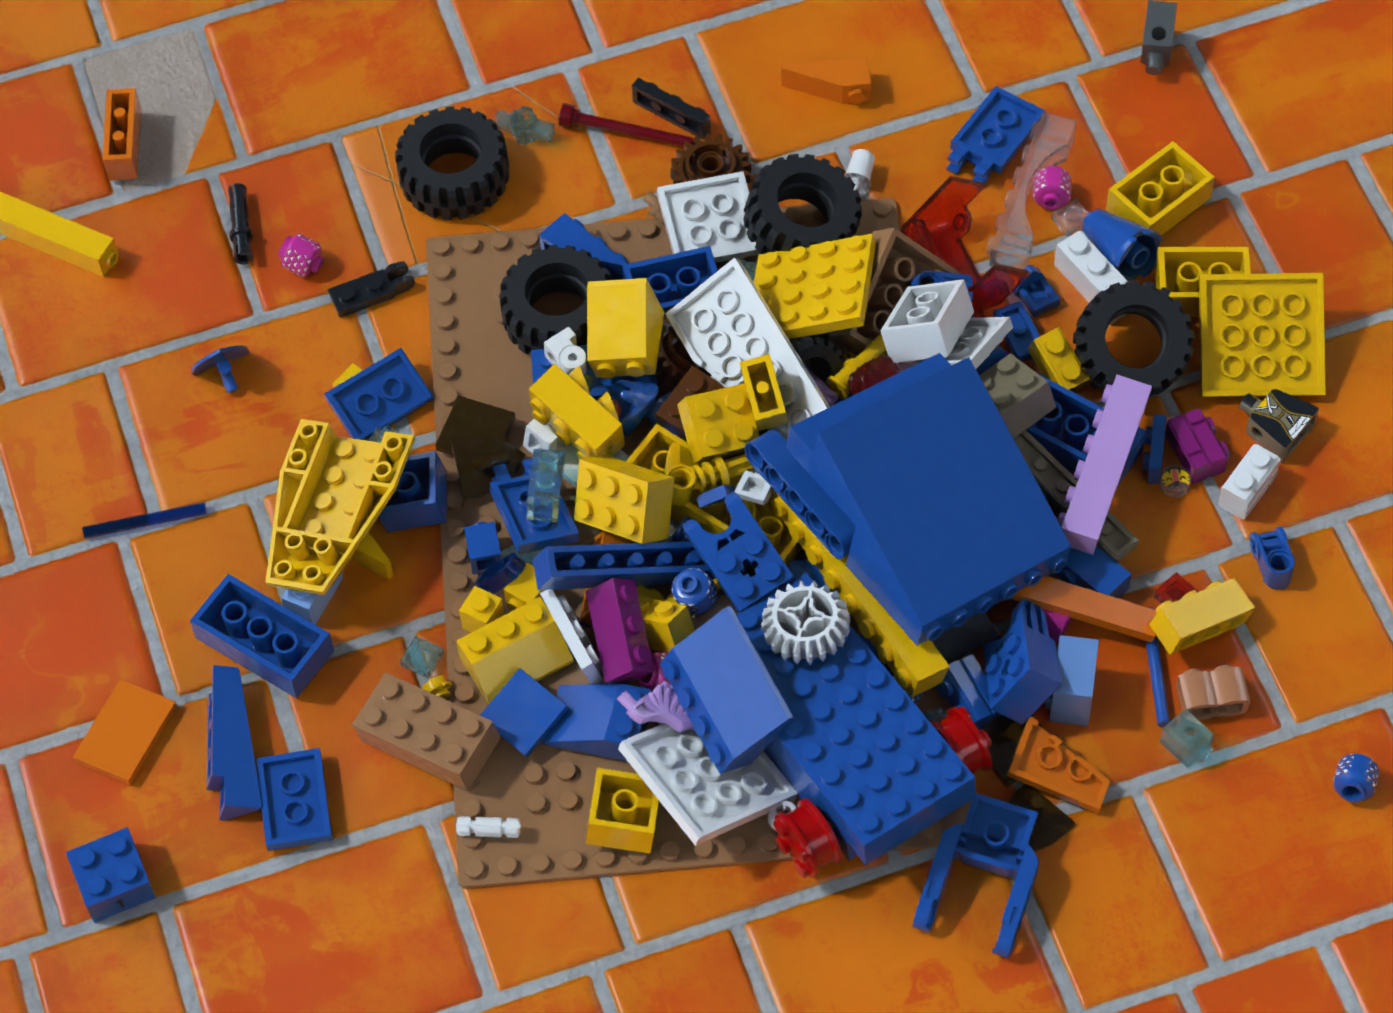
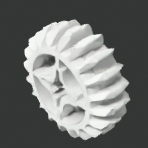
(796, 610)

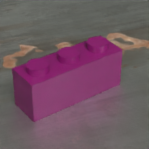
(619, 631)

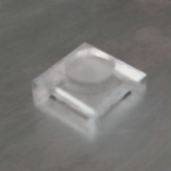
(1070, 217)

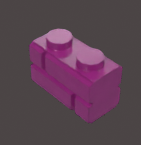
(1196, 445)

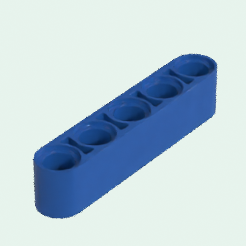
(801, 492)

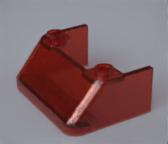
(942, 225)

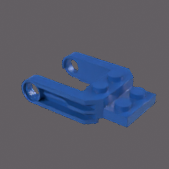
(994, 840)

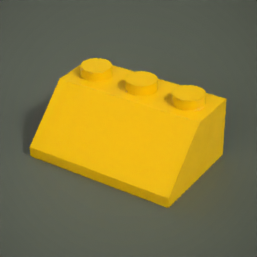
(517, 640)

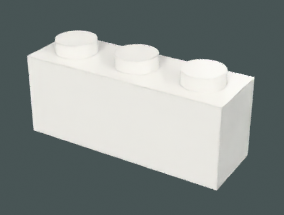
(1086, 267)

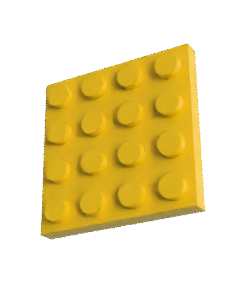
(818, 285)
(1262, 334)

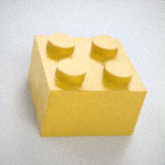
(718, 423)
(622, 812)

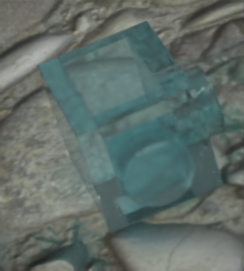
(1187, 739)

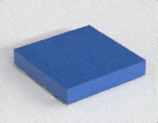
(524, 712)

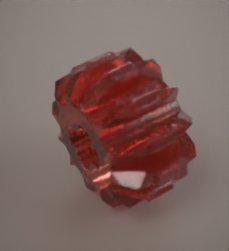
(872, 373)

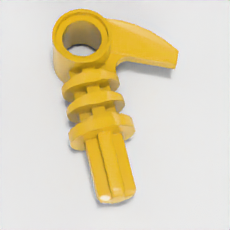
(701, 477)

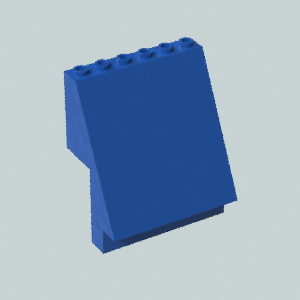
(934, 496)

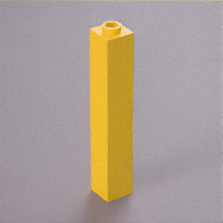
(57, 235)

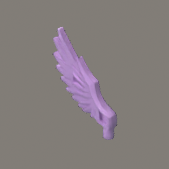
(657, 706)

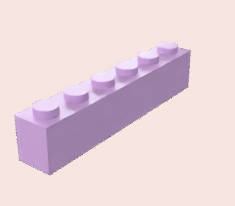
(1105, 462)

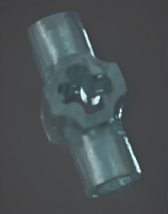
(524, 125)

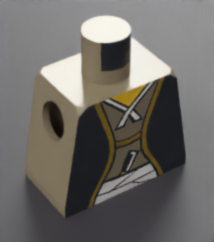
(1278, 421)

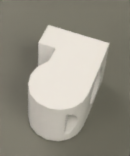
(564, 351)

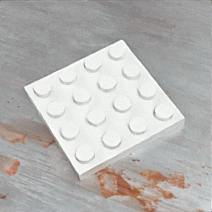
(694, 790)

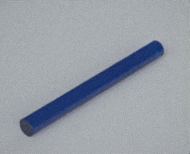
(144, 520)

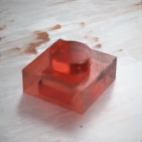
(1173, 589)

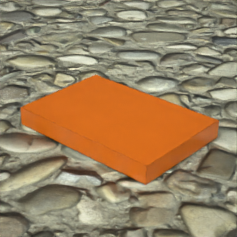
(124, 732)

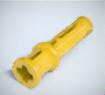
(839, 382)

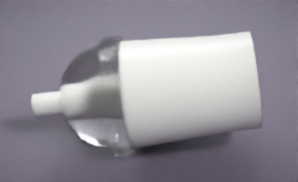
(861, 169)

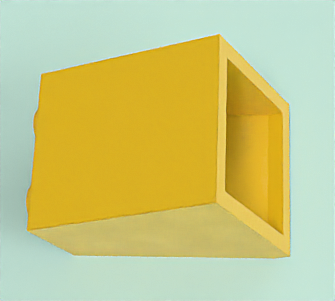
(623, 327)

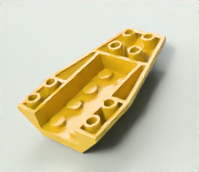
(328, 502)

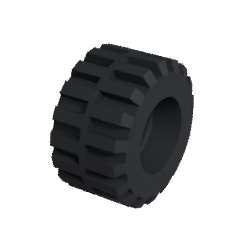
(823, 353)

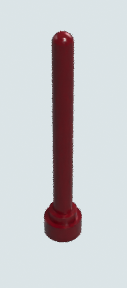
(571, 116)

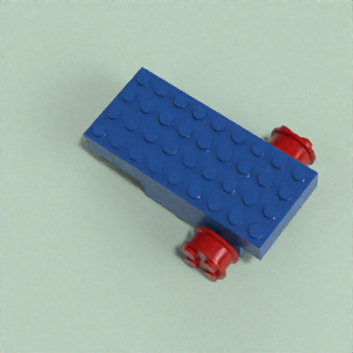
(860, 753)

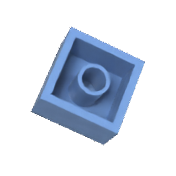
(1077, 667)

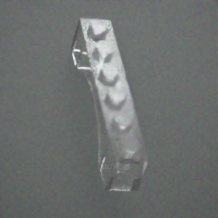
(1050, 146)

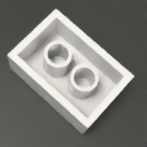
(927, 321)

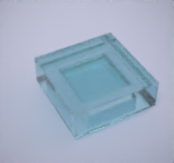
(421, 657)

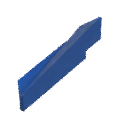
(229, 746)

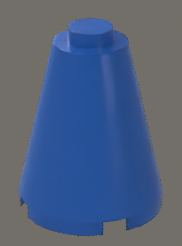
(1123, 242)

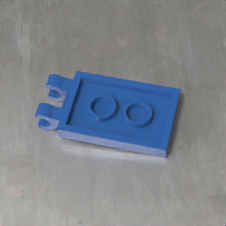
(993, 134)
(511, 500)

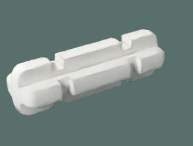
(488, 826)

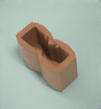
(1213, 692)

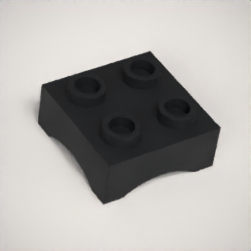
(960, 640)

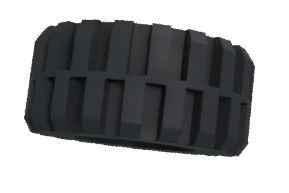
(445, 134)
(802, 180)
(542, 274)
(1142, 301)

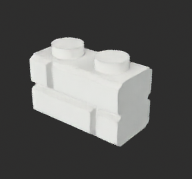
(1249, 481)

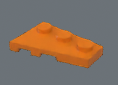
(1053, 768)

